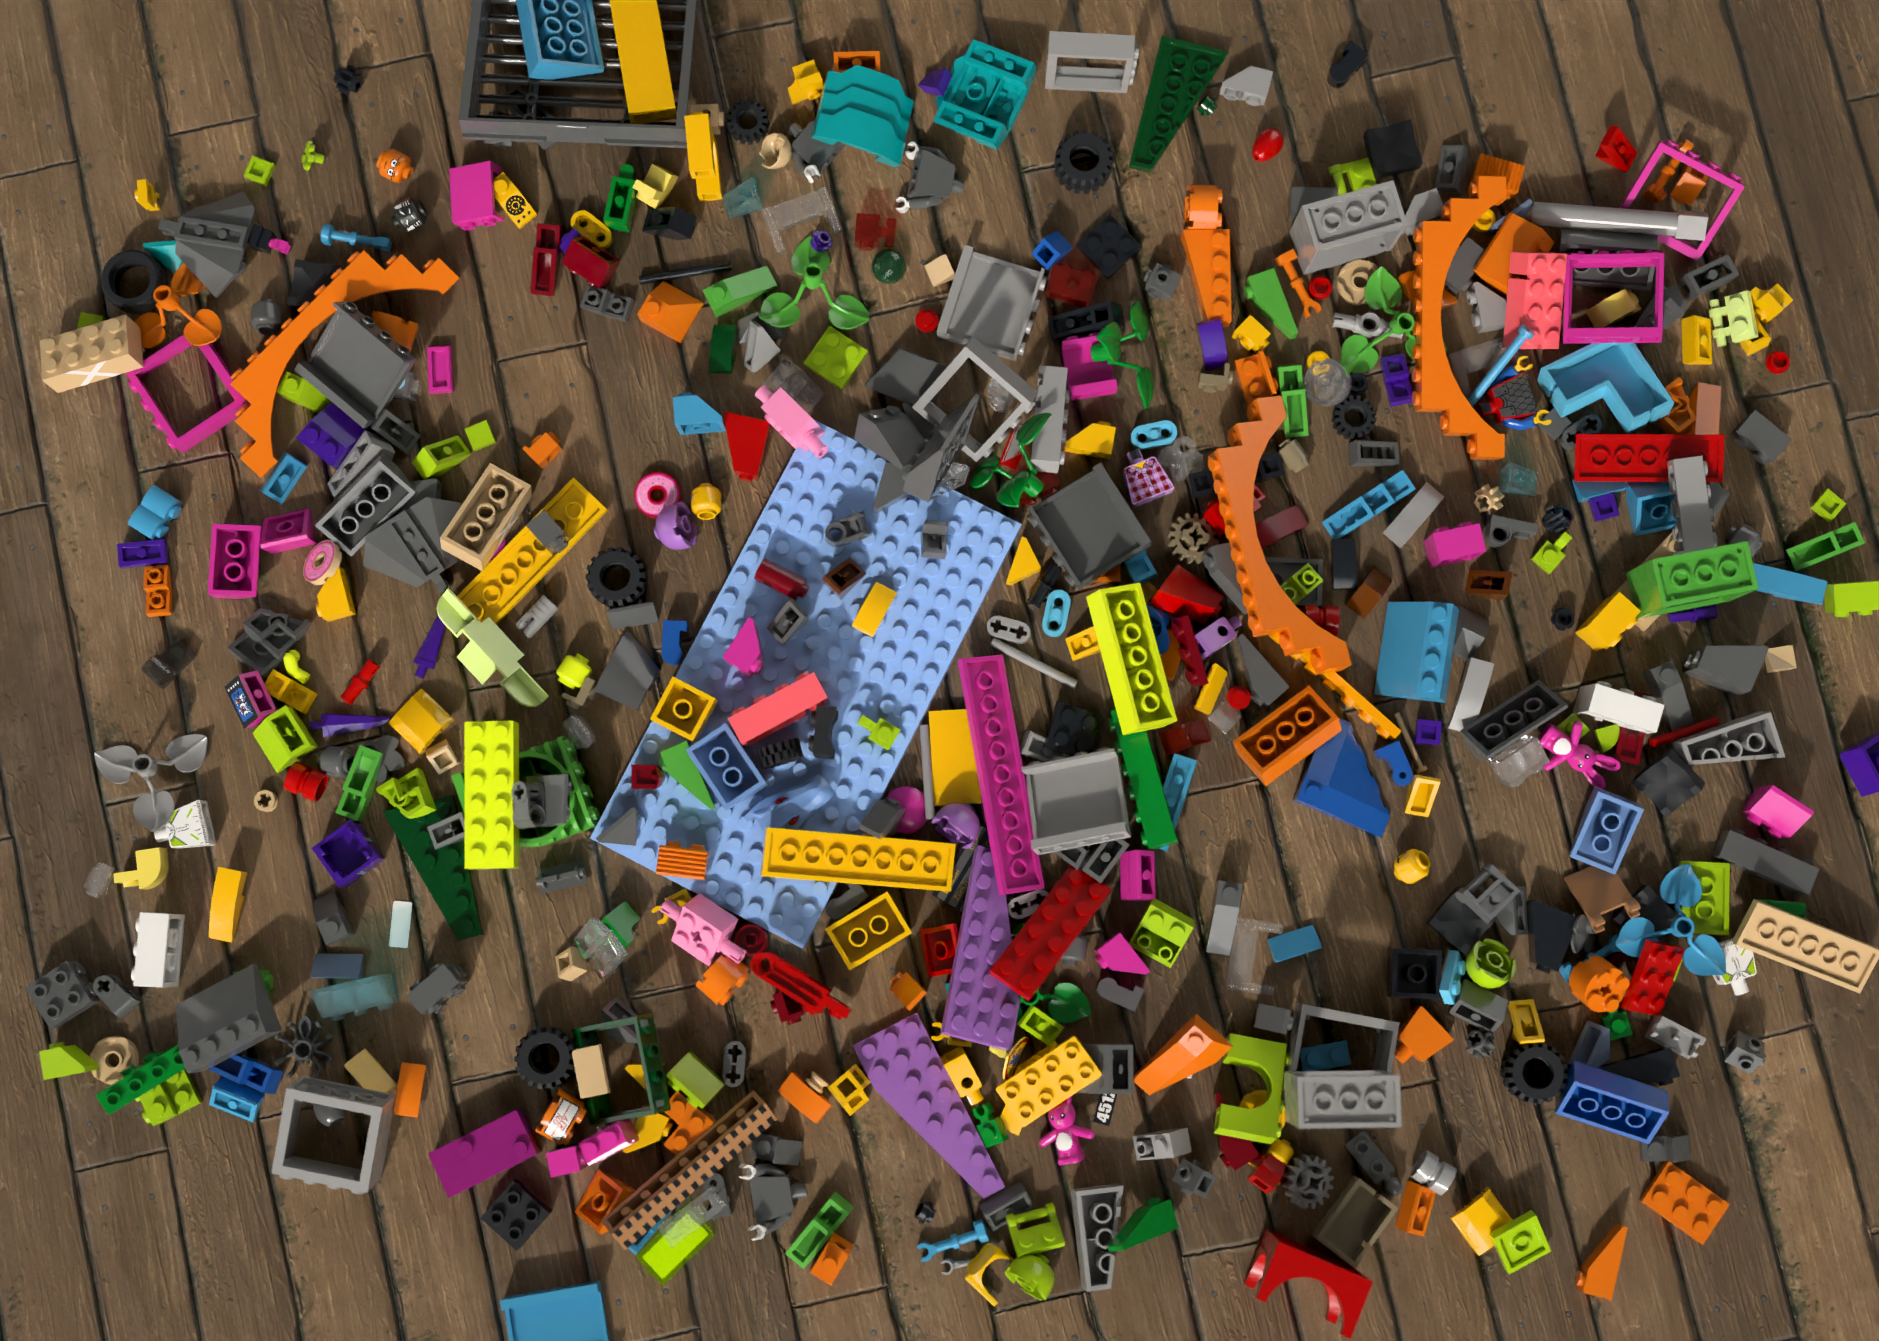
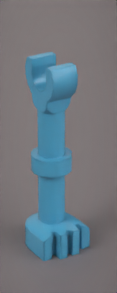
(329, 234)
(1566, 968)
(956, 1240)

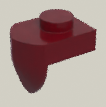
(646, 776)

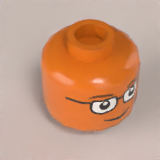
(394, 165)

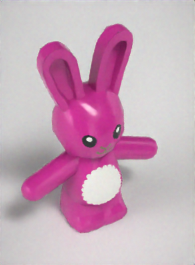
(1579, 756)
(1065, 1133)

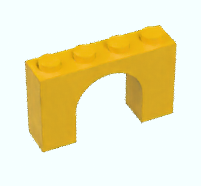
(703, 156)

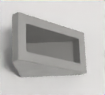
(759, 347)

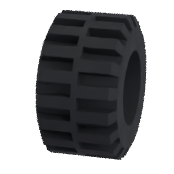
(1090, 145)
(608, 560)
(526, 1061)
(1553, 1072)

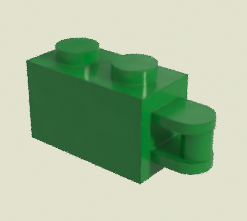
(621, 200)

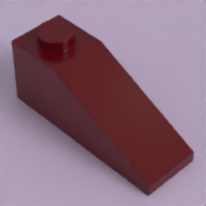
(1235, 1151)

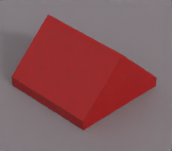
(939, 948)

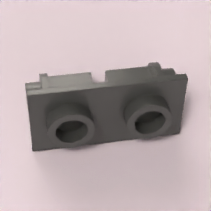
(561, 877)

